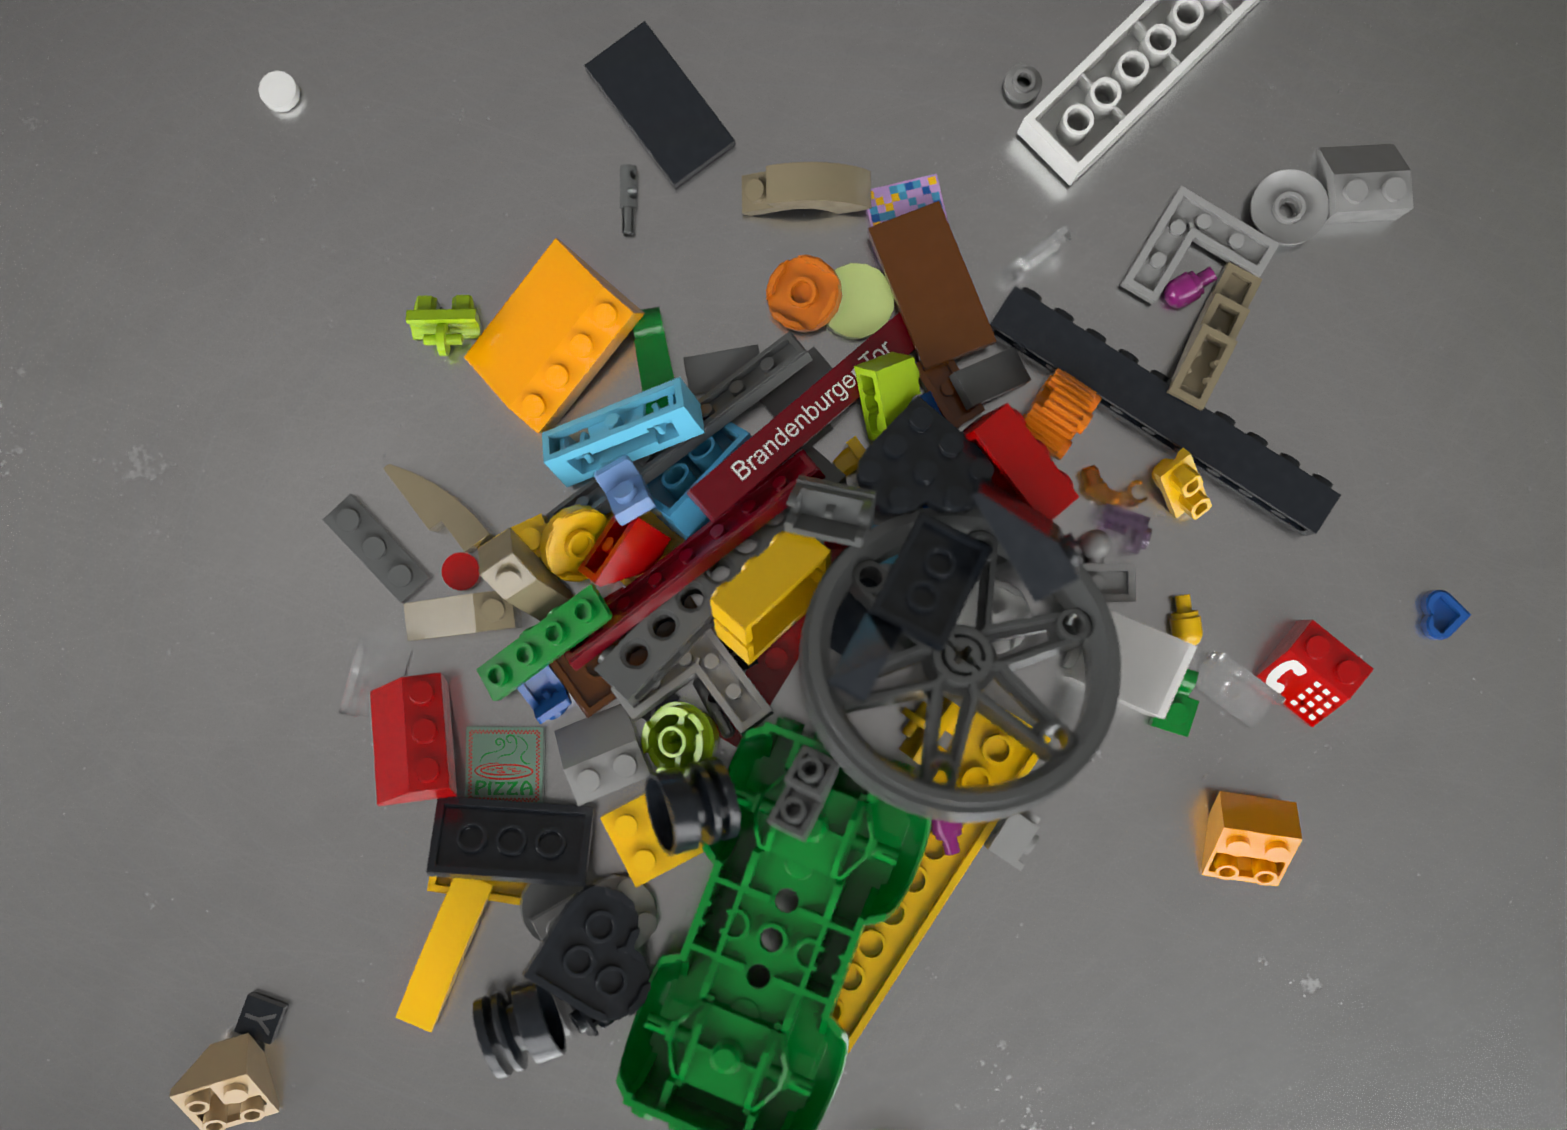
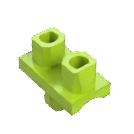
(444, 326)

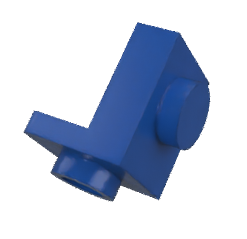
(546, 695)

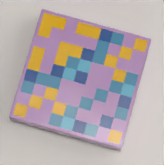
(902, 198)

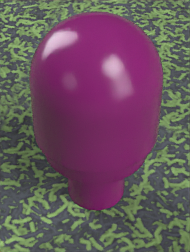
(1188, 287)
(948, 833)

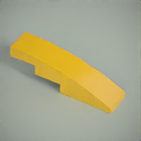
(444, 952)

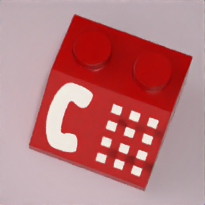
(1313, 672)

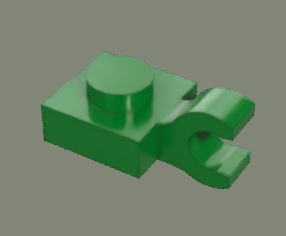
(1182, 709)

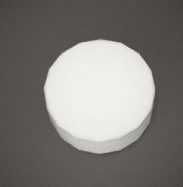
(279, 91)

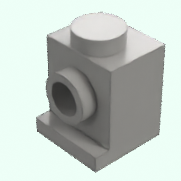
(1014, 837)

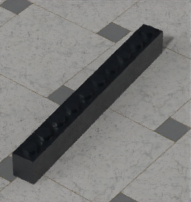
(1142, 400)

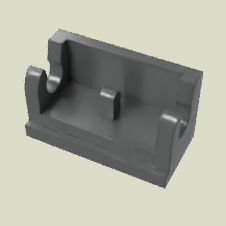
(831, 511)

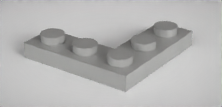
(1197, 221)
(721, 677)

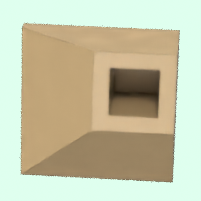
(227, 1085)

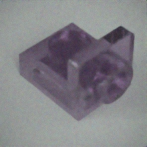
(1120, 520)

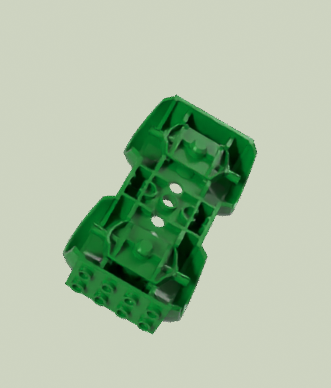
(769, 1057)

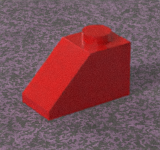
(623, 551)

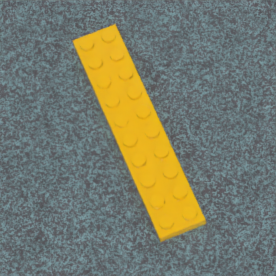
(887, 946)

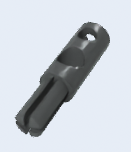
(628, 204)

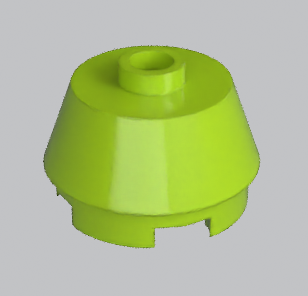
(679, 736)

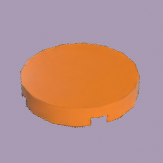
(804, 293)

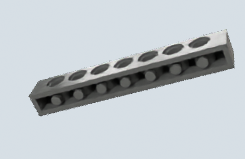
(691, 624)

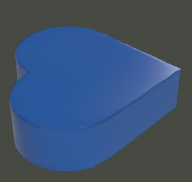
(1441, 614)

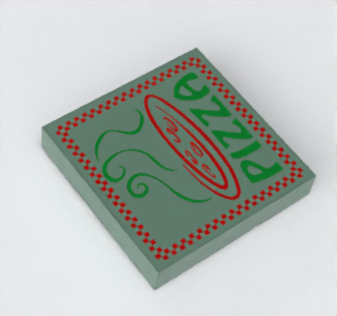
(505, 763)

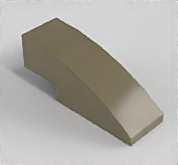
(441, 508)

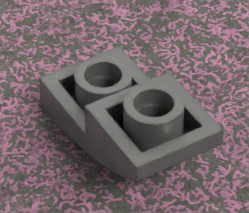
(805, 793)

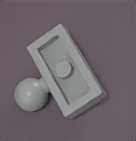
(1114, 580)

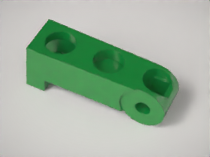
(653, 354)

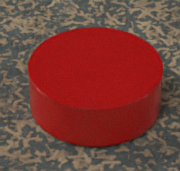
(461, 571)

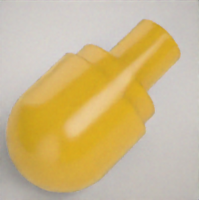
(1185, 622)

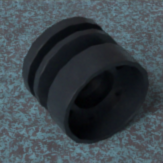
(692, 806)
(514, 1028)

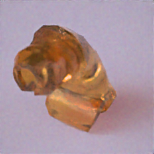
(1098, 489)

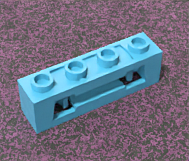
(623, 431)

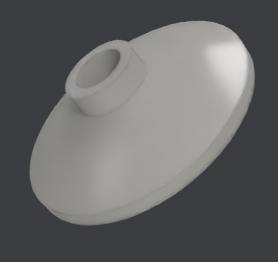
(1298, 191)

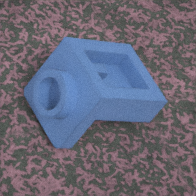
(624, 489)

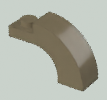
(807, 186)

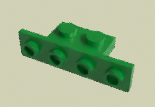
(544, 642)

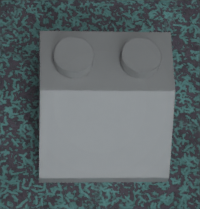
(1365, 183)
(602, 754)

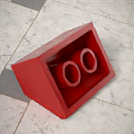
(413, 740)

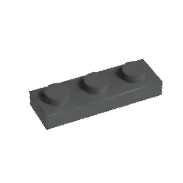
(377, 548)

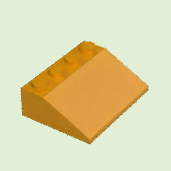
(552, 337)

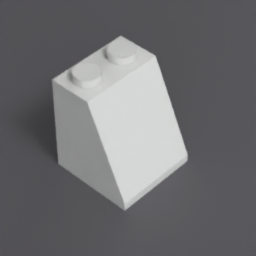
(1150, 666)

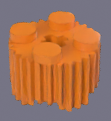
(1061, 411)

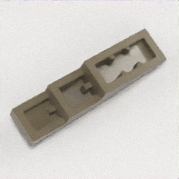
(1214, 336)

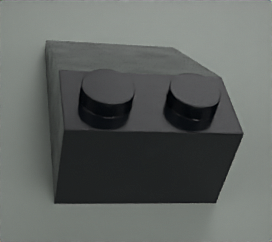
(1031, 541)

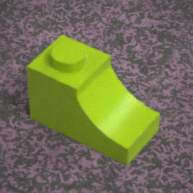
(886, 389)

